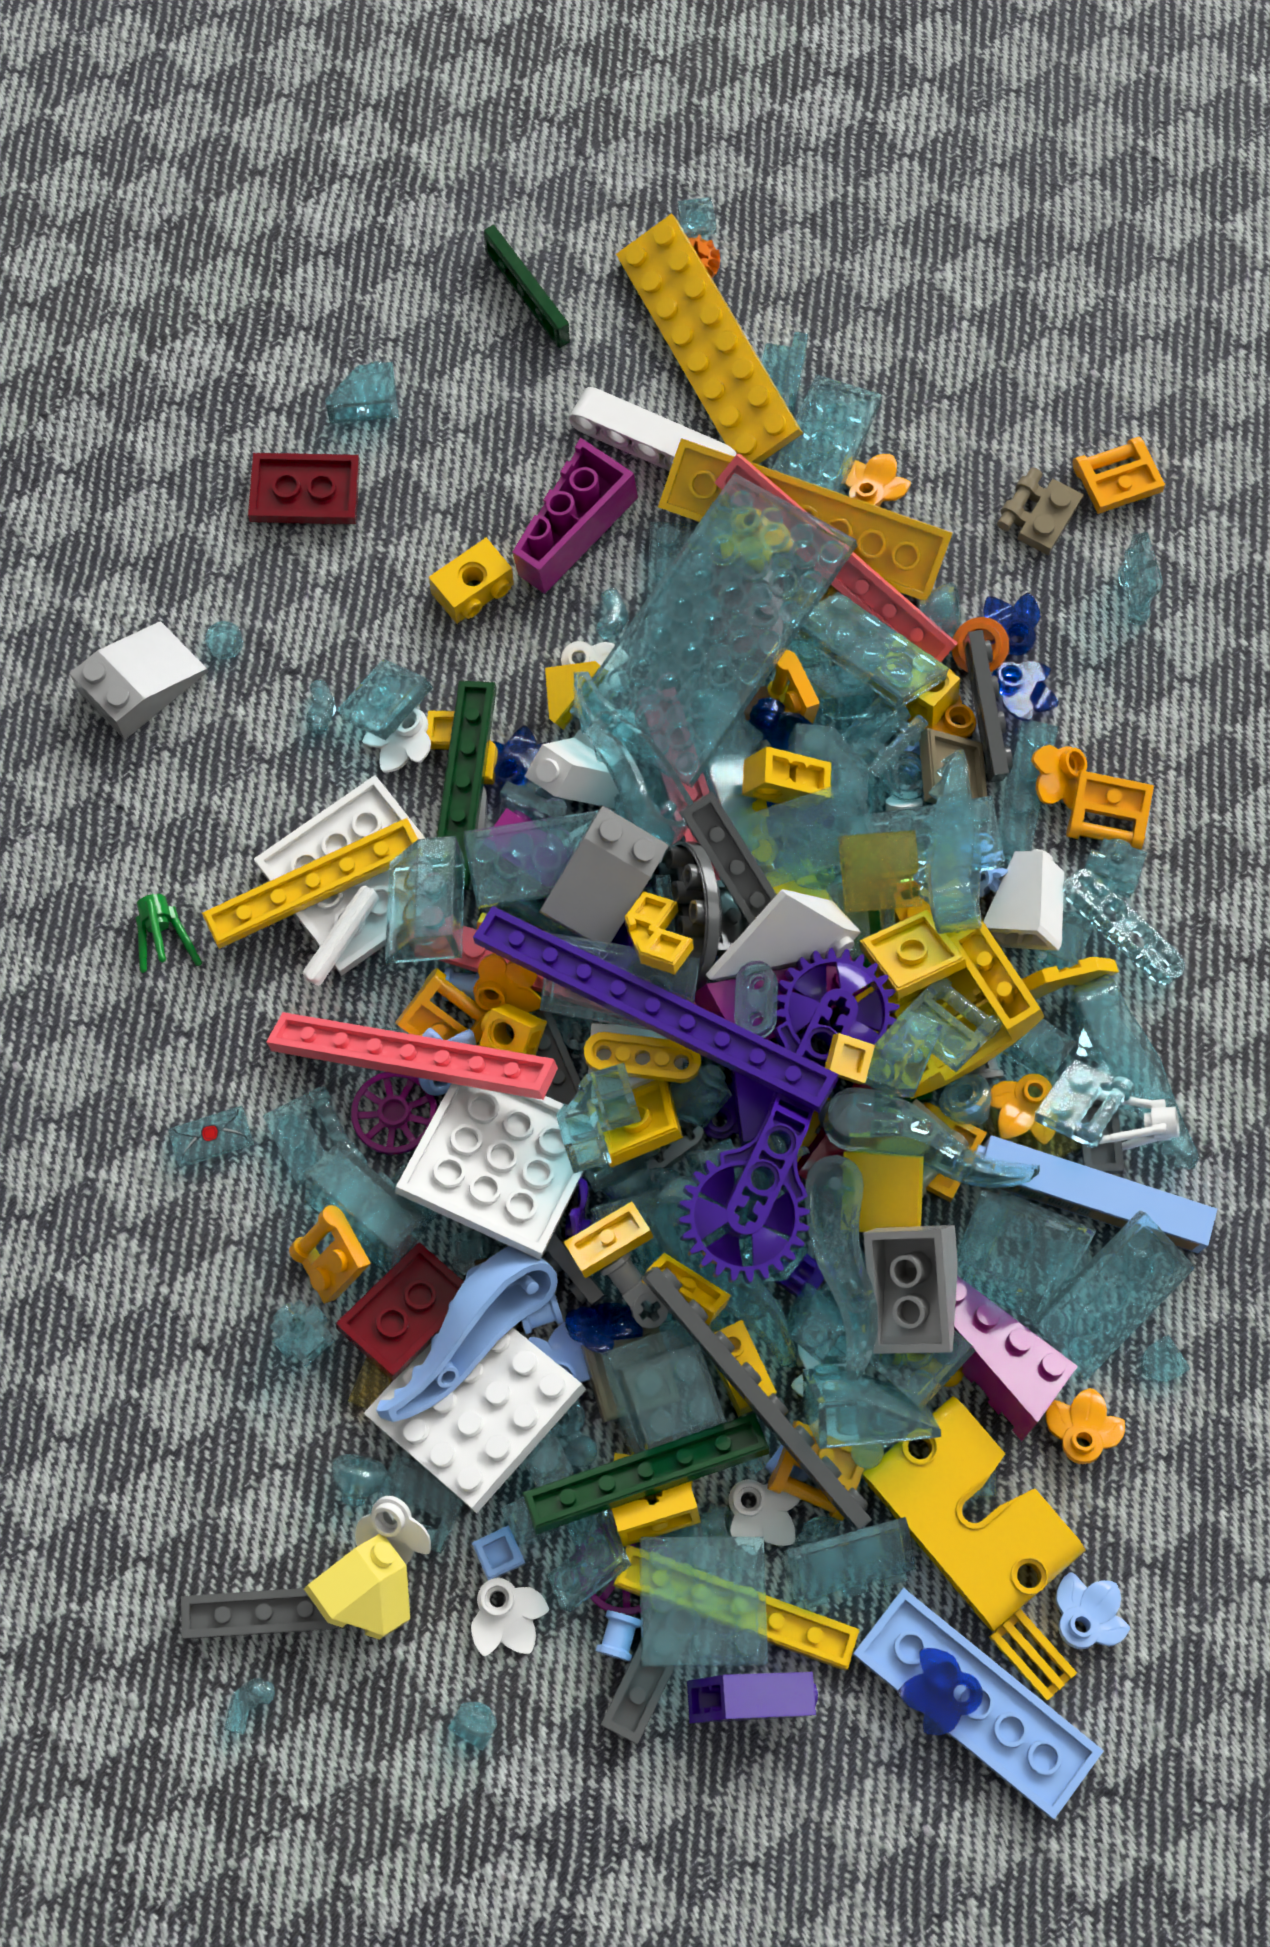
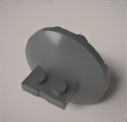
(704, 904)

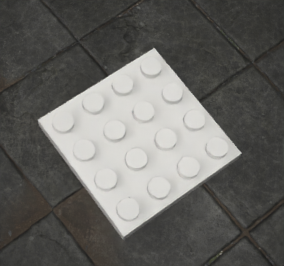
(344, 822)
(494, 1166)
(488, 1421)

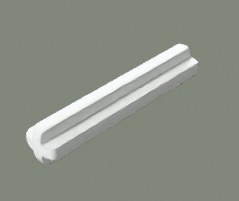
(340, 935)

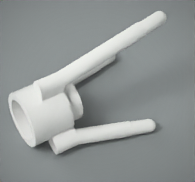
(1159, 1124)

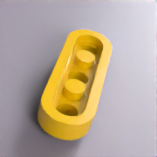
(626, 1048)

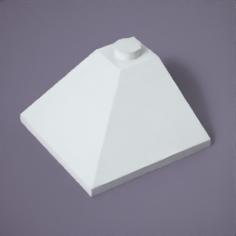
(786, 931)

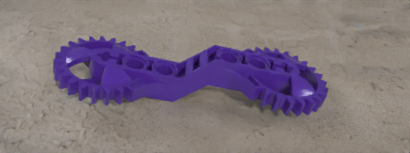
(785, 1118)

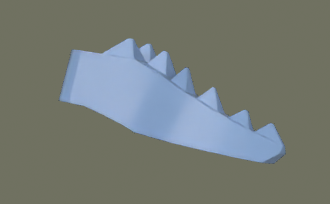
(482, 1312)

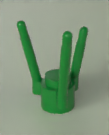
(154, 918)

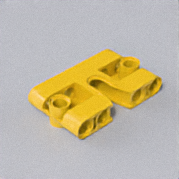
(981, 1556)

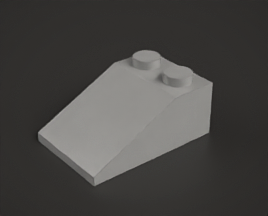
(137, 677)
(603, 877)
(913, 1287)

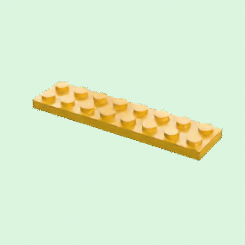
(708, 342)
(892, 544)

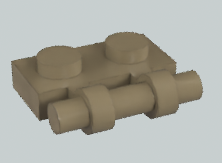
(1049, 517)

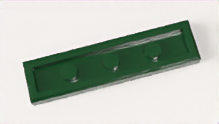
(526, 286)

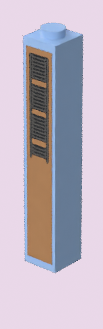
(1105, 1195)

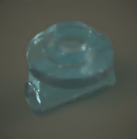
(474, 1724)

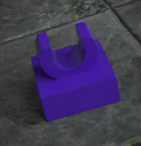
(805, 1272)

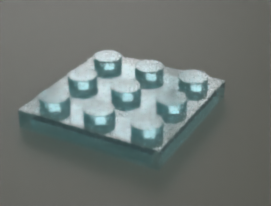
(703, 1601)

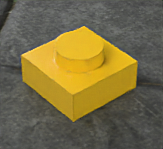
(849, 1058)

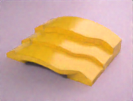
(992, 987)

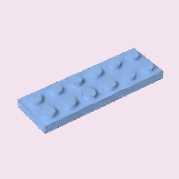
(1011, 1727)

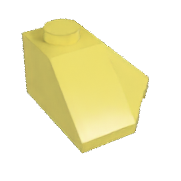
(364, 1589)

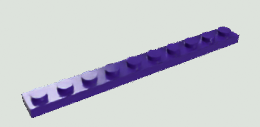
(656, 1009)

